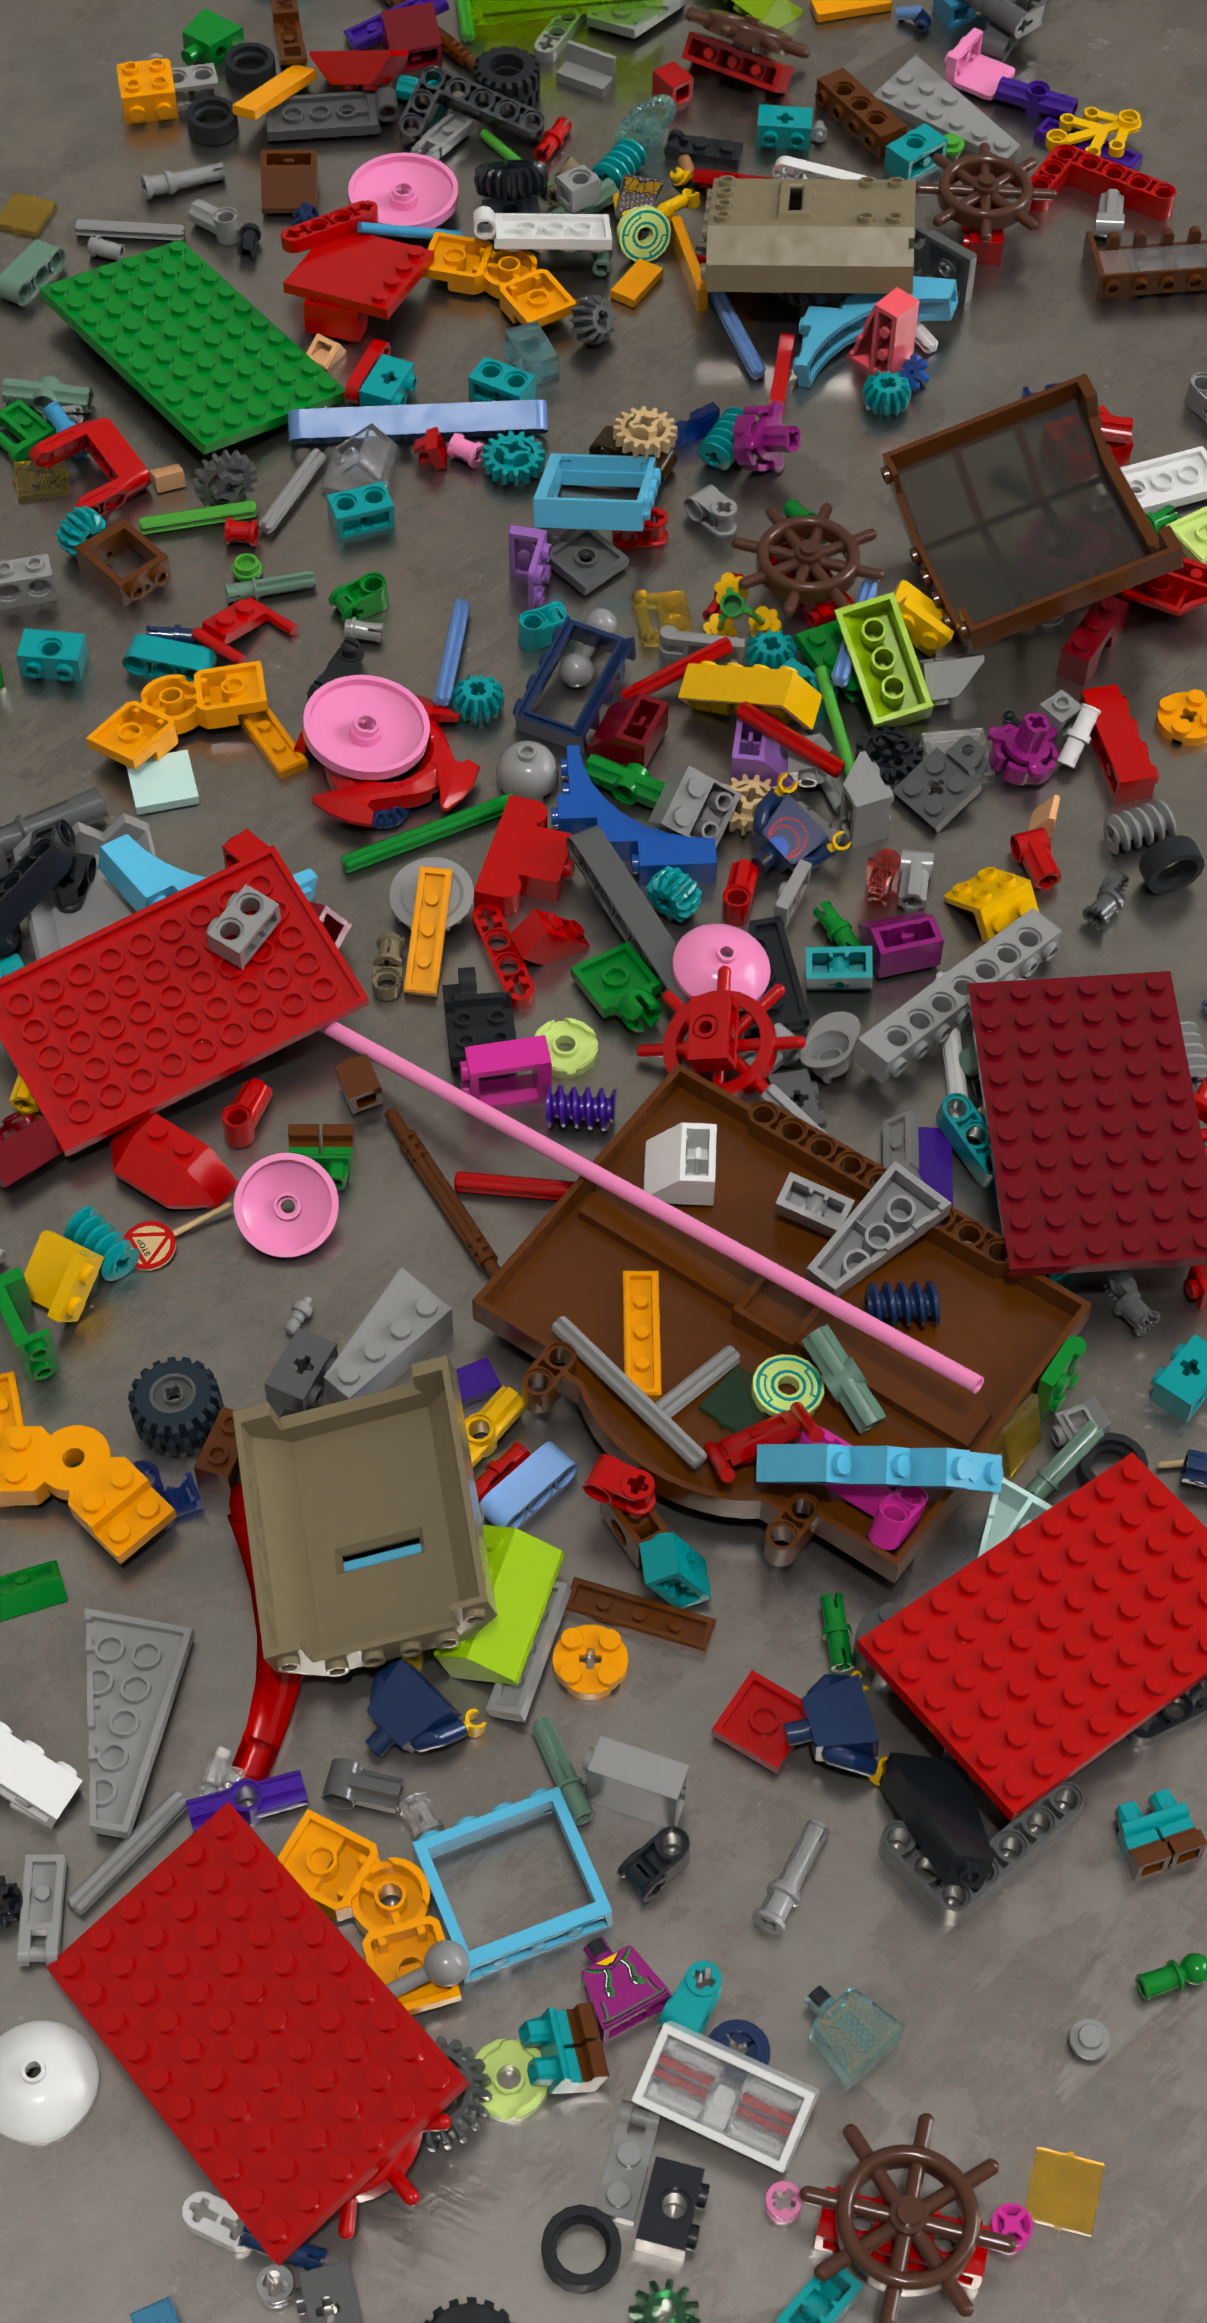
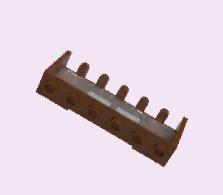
(1144, 267)

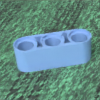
(529, 1486)

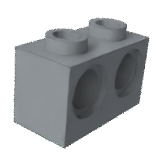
(194, 83)
(26, 582)
(250, 929)

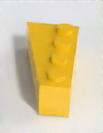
(774, 691)

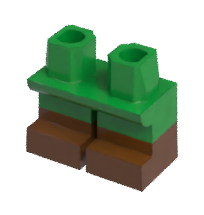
(337, 1148)

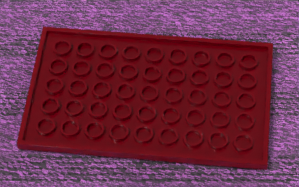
(1091, 1123)

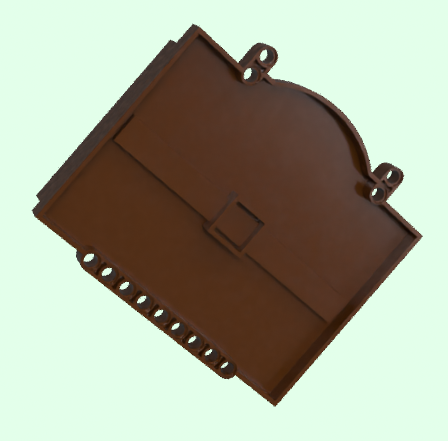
(707, 1301)

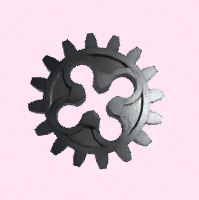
(900, 749)

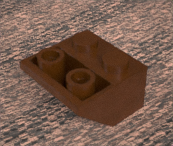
(288, 180)

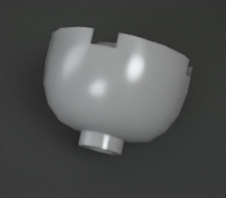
(527, 770)

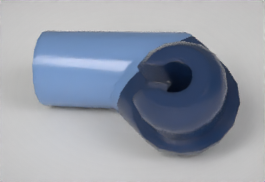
(917, 15)

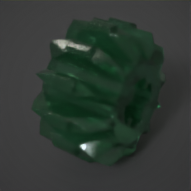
(666, 2300)

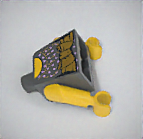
(654, 192)

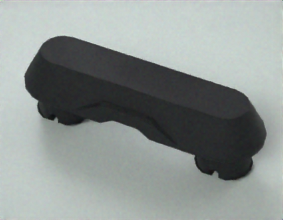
(341, 664)

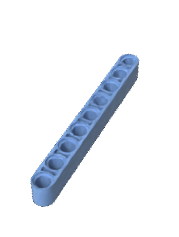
(412, 420)

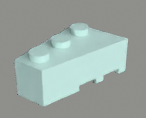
(1009, 1513)

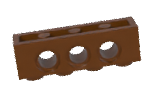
(859, 111)

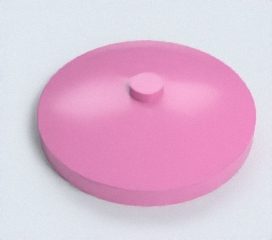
(407, 189)
(366, 727)

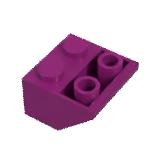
(903, 943)

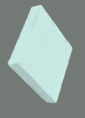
(163, 783)

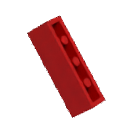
(1119, 746)

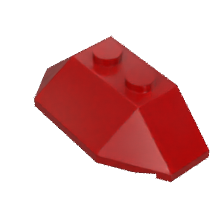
(360, 67)
(1175, 591)
(170, 1165)

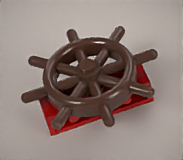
(740, 57)
(985, 206)
(801, 567)
(900, 2247)

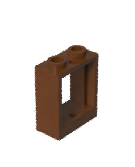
(112, 542)

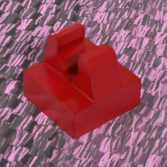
(432, 448)

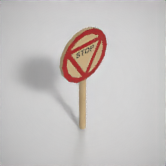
(157, 1241)

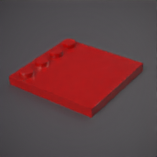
(360, 273)

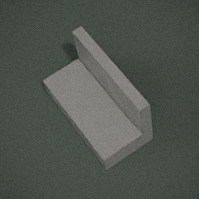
(588, 69)

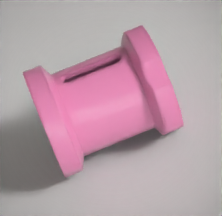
(465, 450)

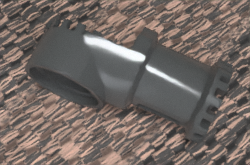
(1107, 900)
(1129, 1305)

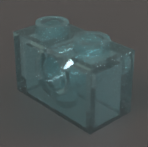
(531, 352)

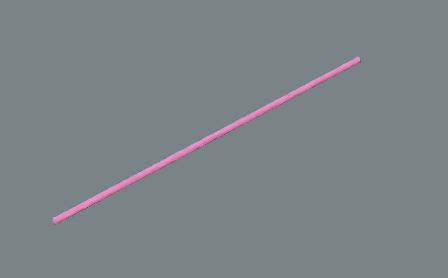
(660, 1209)

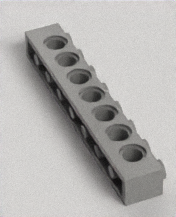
(944, 1003)

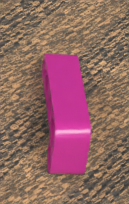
(893, 1508)

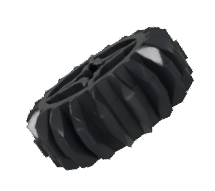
(511, 178)

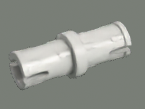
(1078, 736)

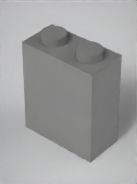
(635, 1782)

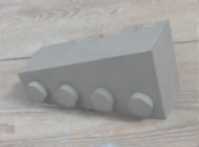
(880, 1227)
(392, 1337)

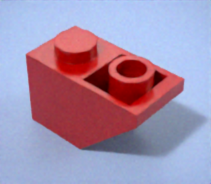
(548, 938)

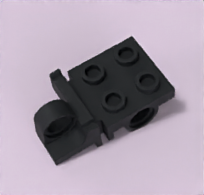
(475, 1017)

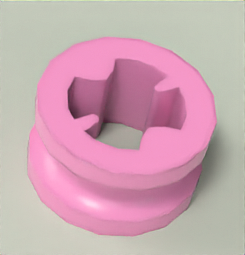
(781, 2189)

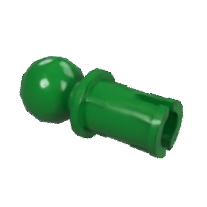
(1170, 1977)

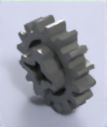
(224, 479)

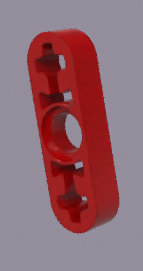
(363, 369)

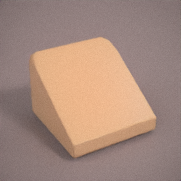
(325, 351)
(168, 478)
(1045, 815)

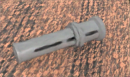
(170, 182)
(784, 1891)

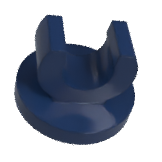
(304, 213)

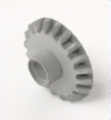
(404, 888)

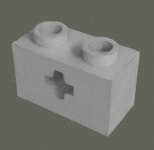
(813, 1205)

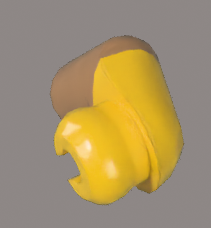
(684, 173)

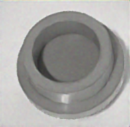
(1089, 2039)

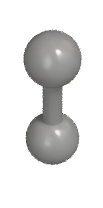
(576, 668)
(443, 1965)

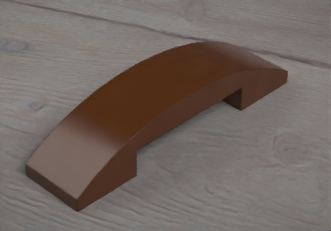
(288, 32)

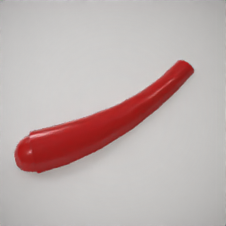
(273, 1691)

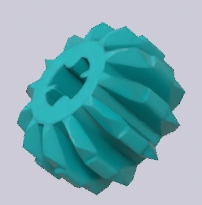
(886, 393)
(78, 527)
(770, 649)
(478, 699)
(674, 893)

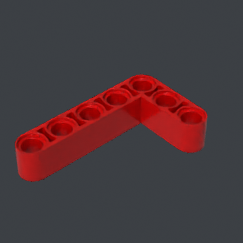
(1096, 175)

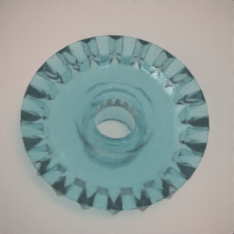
(648, 121)

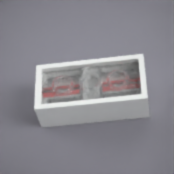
(726, 2096)

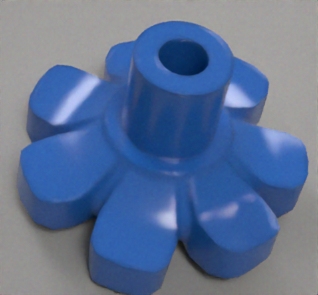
(915, 372)

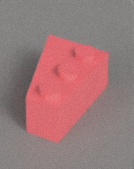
(887, 334)

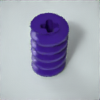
(580, 1108)

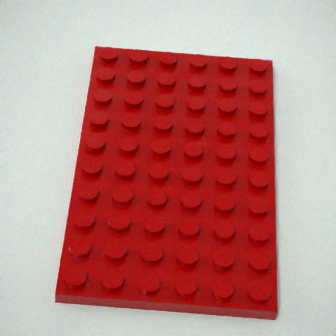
(157, 1015)
(1056, 1636)
(256, 2031)

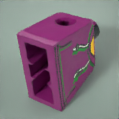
(621, 1989)

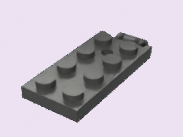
(332, 114)

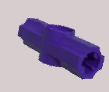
(1035, 98)
(271, 1797)

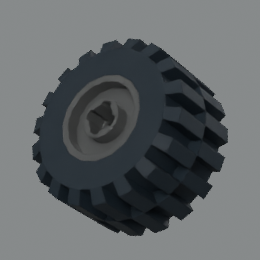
(175, 1405)

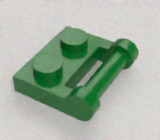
(24, 425)
(1060, 1376)

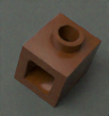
(359, 1083)

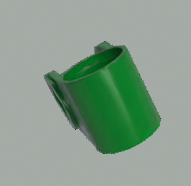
(363, 597)

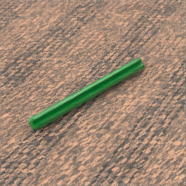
(424, 834)

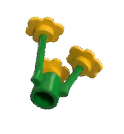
(733, 607)

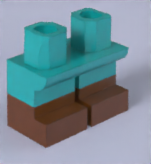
(1157, 1839)
(568, 2048)

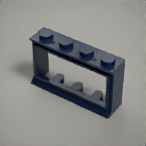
(601, 694)

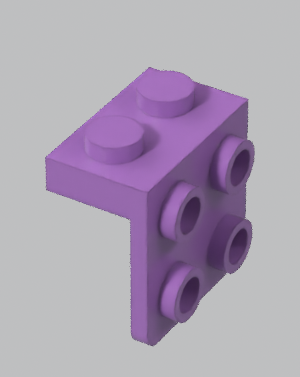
(529, 560)

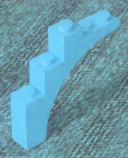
(832, 329)
(147, 879)
(879, 1466)

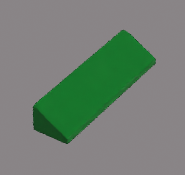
(31, 1590)

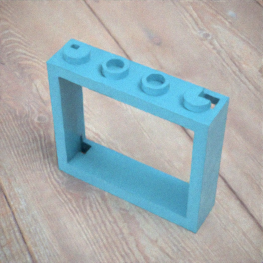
(596, 470)
(534, 1939)

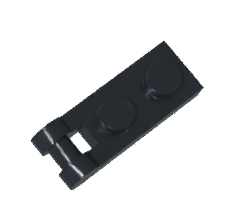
(703, 150)

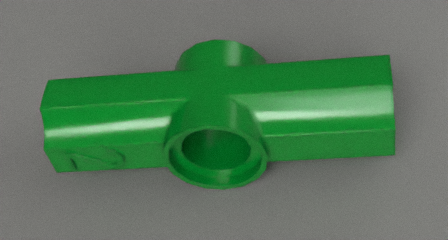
(626, 782)

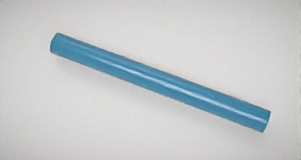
(401, 231)

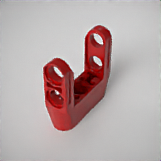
(110, 452)

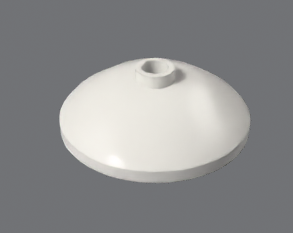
(62, 2093)

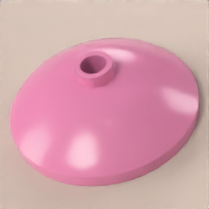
(699, 958)
(261, 1198)

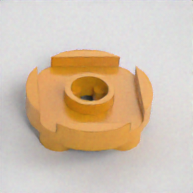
(1182, 704)
(584, 1641)

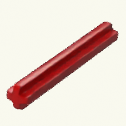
(677, 670)
(790, 739)
(511, 1185)

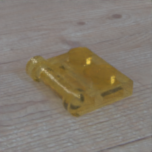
(670, 608)

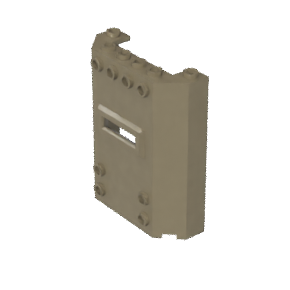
(809, 235)
(355, 1483)

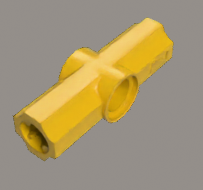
(494, 1420)

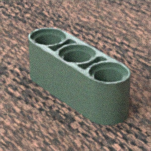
(31, 271)

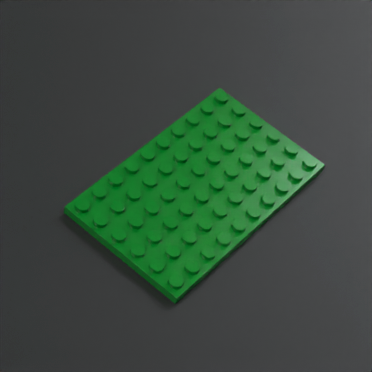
(192, 345)

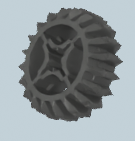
(468, 2100)

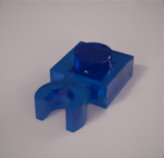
(698, 425)

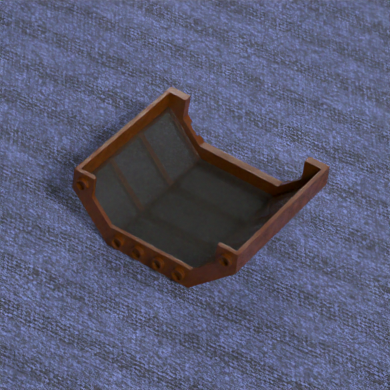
(1024, 515)

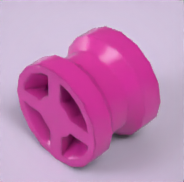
(1015, 2221)

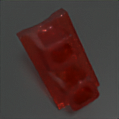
(883, 876)

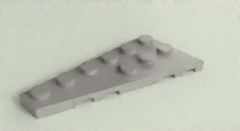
(925, 97)
(129, 1694)

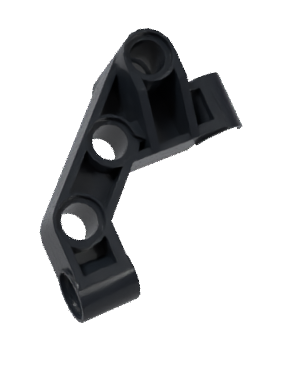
(33, 878)

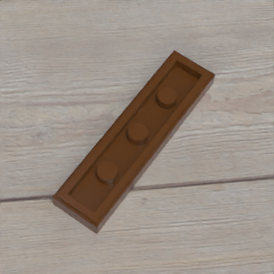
(640, 1617)

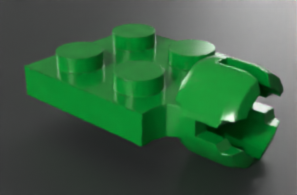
(821, 648)
(620, 986)

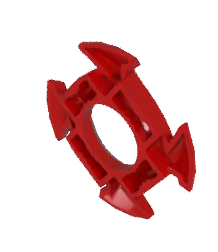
(358, 799)

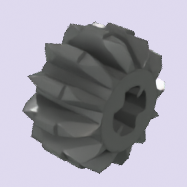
(592, 319)

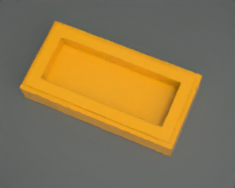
(636, 283)

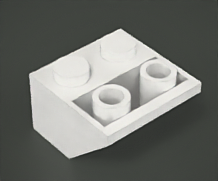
(682, 1164)

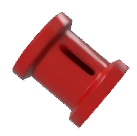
(241, 531)

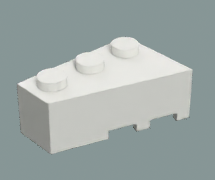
(34, 1781)

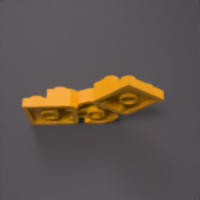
(512, 277)
(176, 706)
(103, 1492)
(350, 1881)

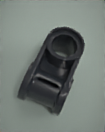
(75, 884)
(651, 1868)

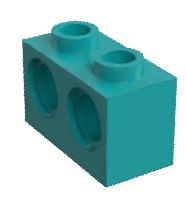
(500, 382)
(360, 511)

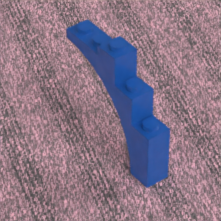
(645, 847)

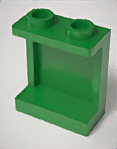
(33, 1352)

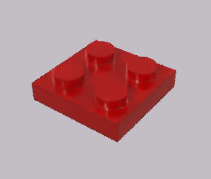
(756, 1720)

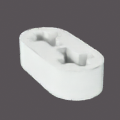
(208, 2229)

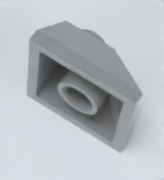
(949, 675)

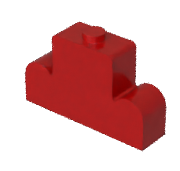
(524, 859)

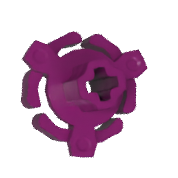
(763, 438)
(1025, 746)

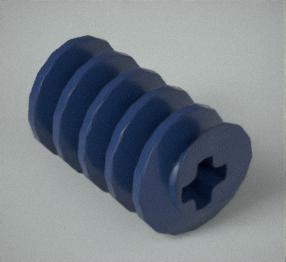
(903, 1302)

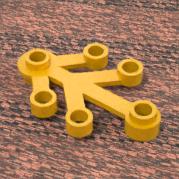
(1125, 124)

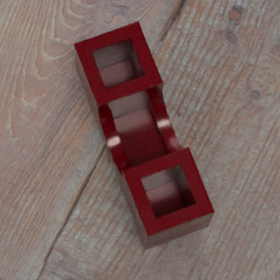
(1097, 629)

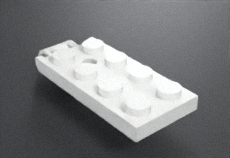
(543, 231)
(1169, 479)

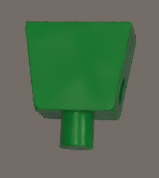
(209, 38)

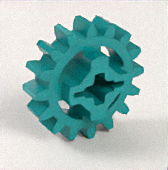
(513, 458)

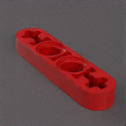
(328, 226)
(782, 369)
(504, 955)

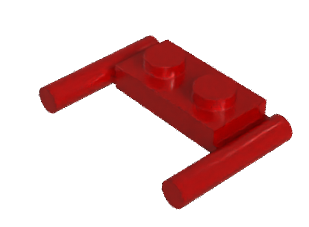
(235, 622)
(742, 1446)

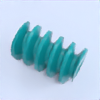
(622, 159)
(718, 444)
(93, 1233)

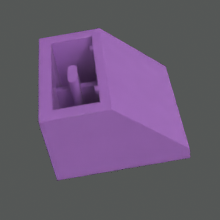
(759, 755)

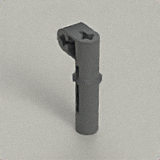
(1013, 16)
(82, 808)

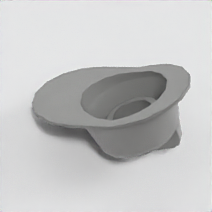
(831, 1045)

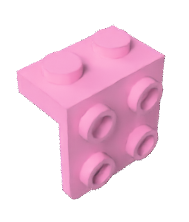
(973, 71)

